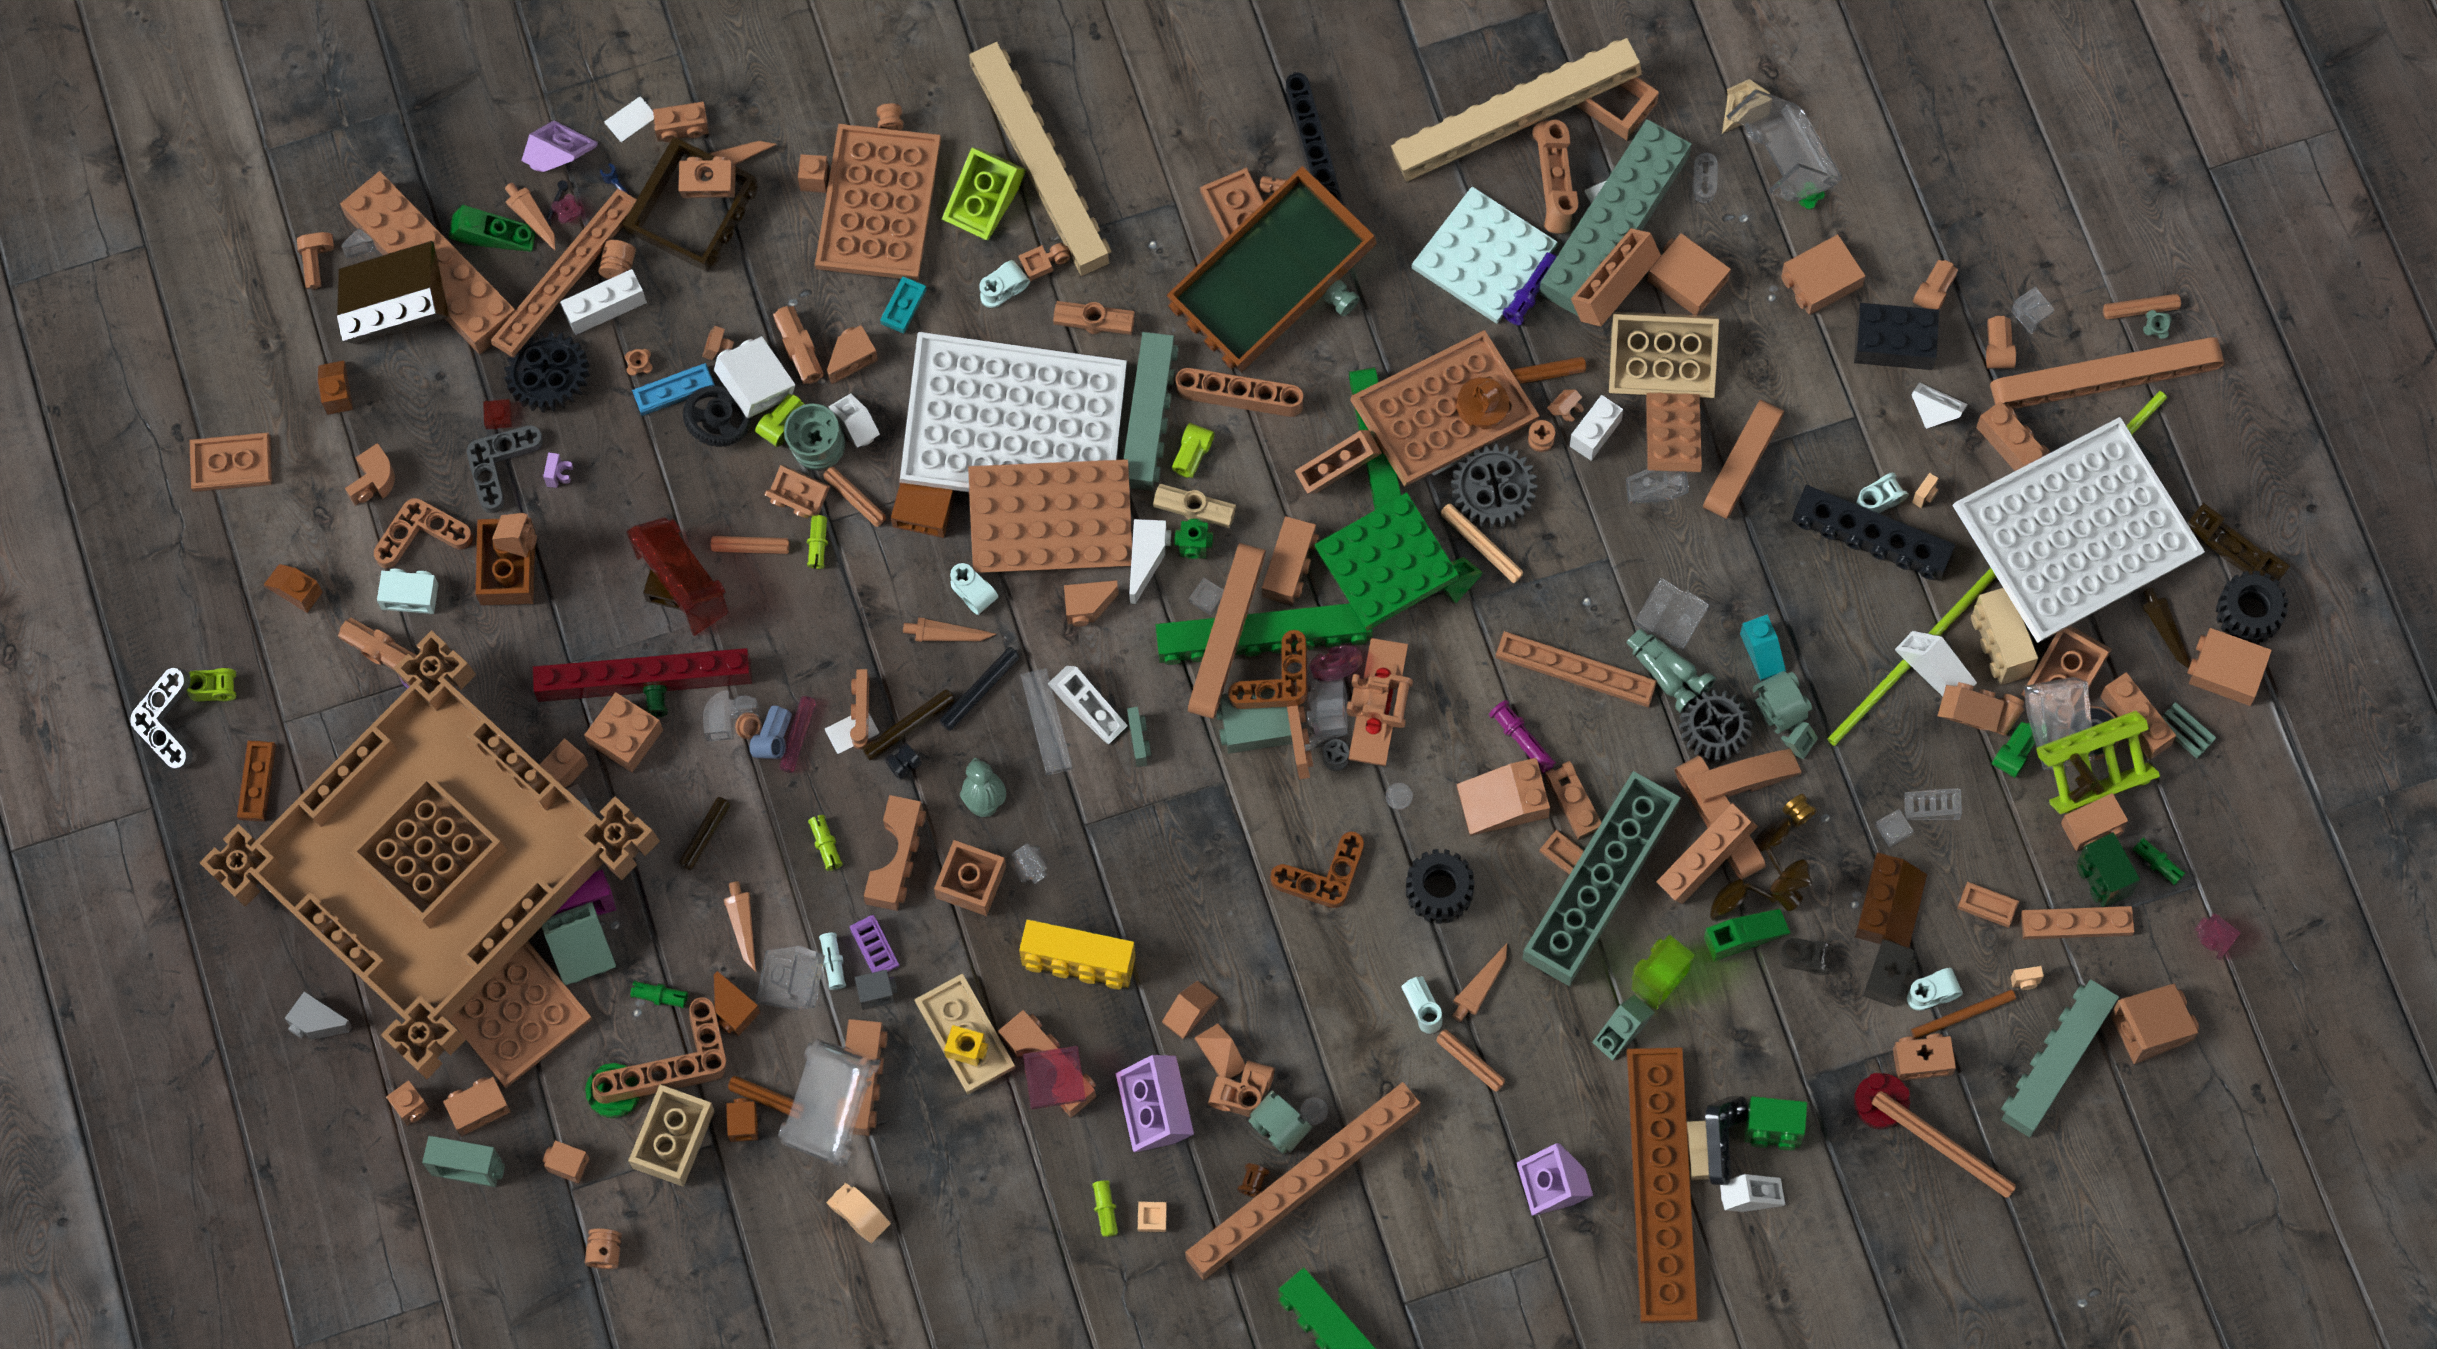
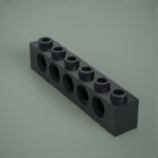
(1865, 520)

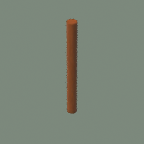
(1963, 1014)

